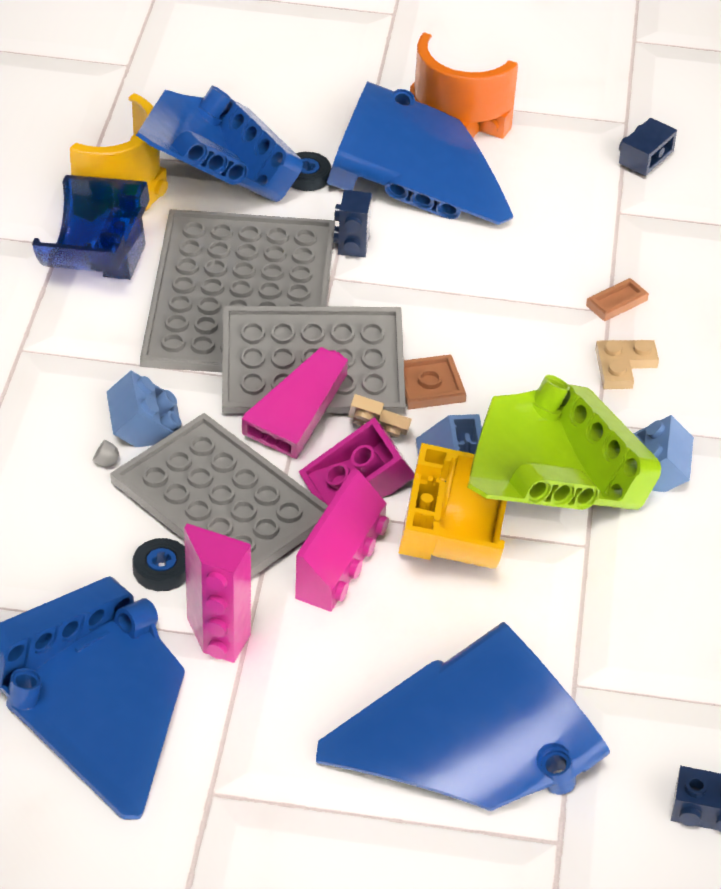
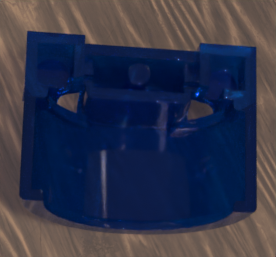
(98, 227)

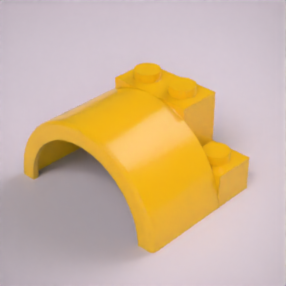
(126, 161)
(447, 515)

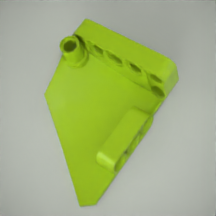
(560, 451)

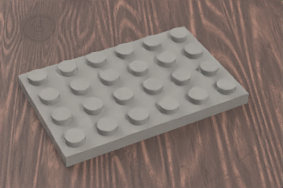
(272, 341)
(222, 486)

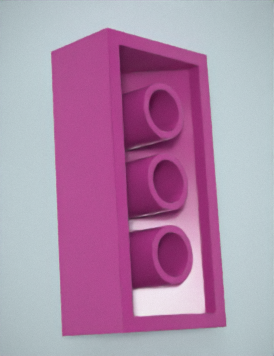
(340, 543)
(218, 591)

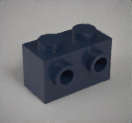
(647, 146)
(354, 223)
(697, 798)

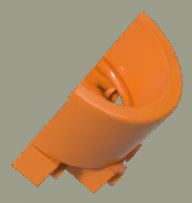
(476, 98)

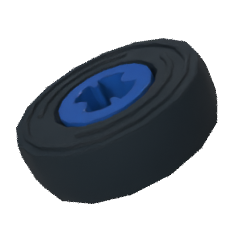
(313, 173)
(147, 568)

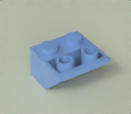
(141, 410)
(454, 433)
(672, 448)

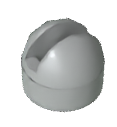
(106, 454)

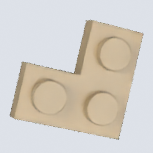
(619, 357)
(365, 409)

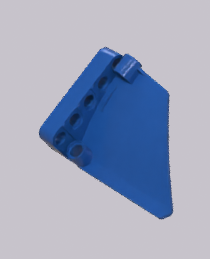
(94, 687)

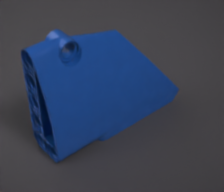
(222, 141)
(417, 157)
(473, 728)

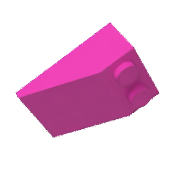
(366, 450)

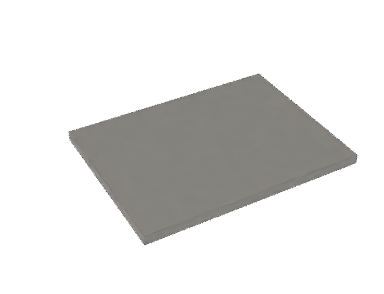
(229, 261)

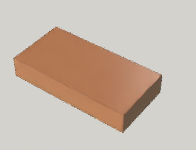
(617, 299)

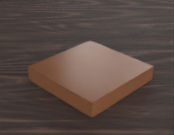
(432, 382)

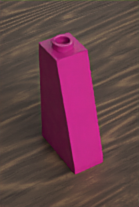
(296, 405)

